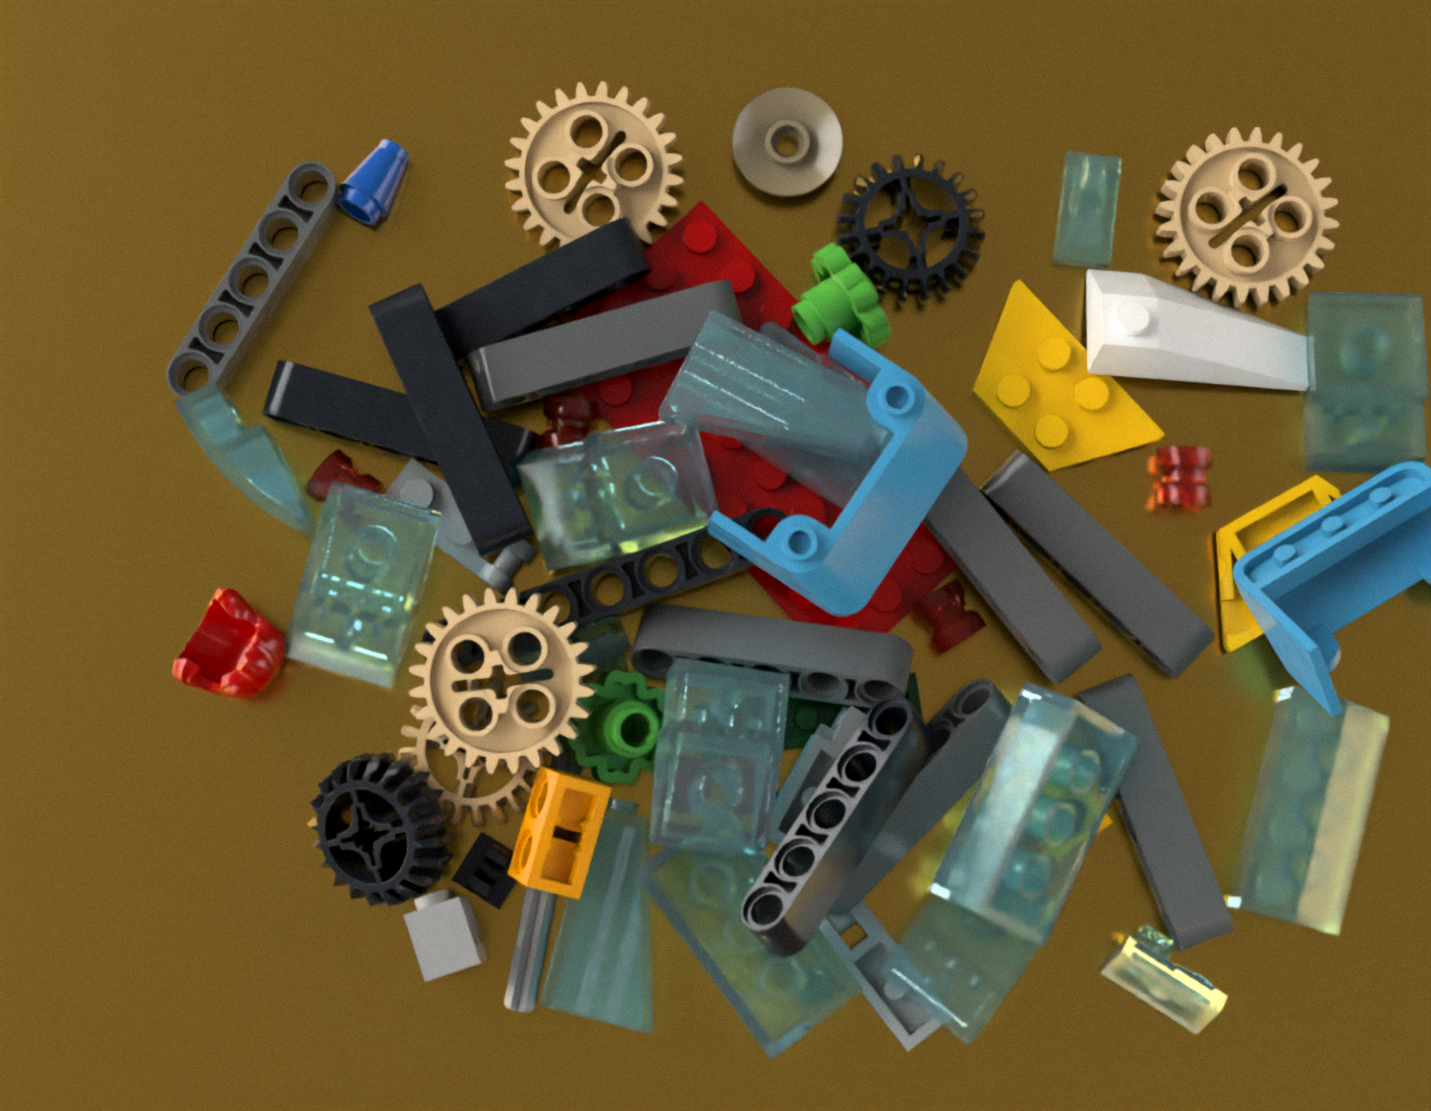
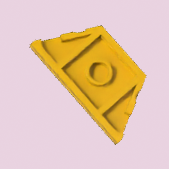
(1046, 400)
(1250, 532)

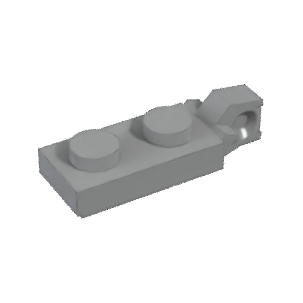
(810, 769)

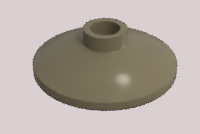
(793, 116)

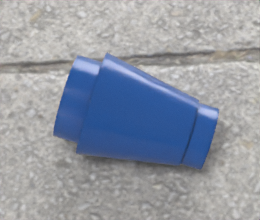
(373, 184)

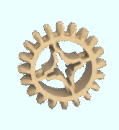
(461, 798)

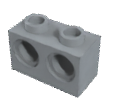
(445, 934)

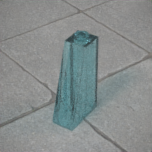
(769, 395)
(605, 938)

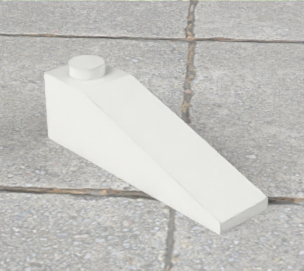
(1172, 334)

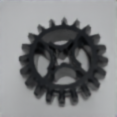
(934, 221)
(391, 797)

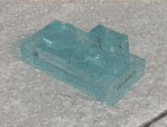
(1087, 210)
(607, 650)
(1145, 970)

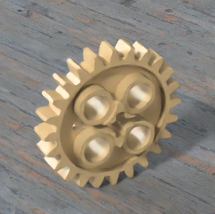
(554, 143)
(1278, 254)
(511, 730)

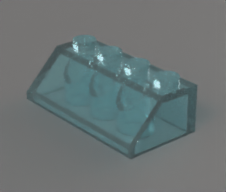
(1309, 812)
(1034, 813)
(769, 993)

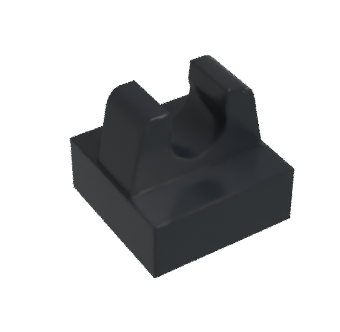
(486, 871)

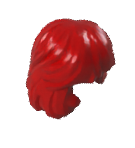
(232, 649)

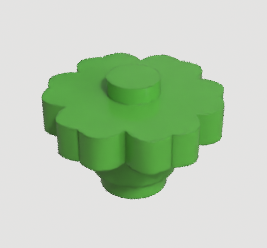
(840, 300)
(621, 729)

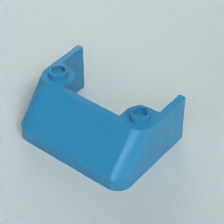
(847, 564)
(1337, 570)

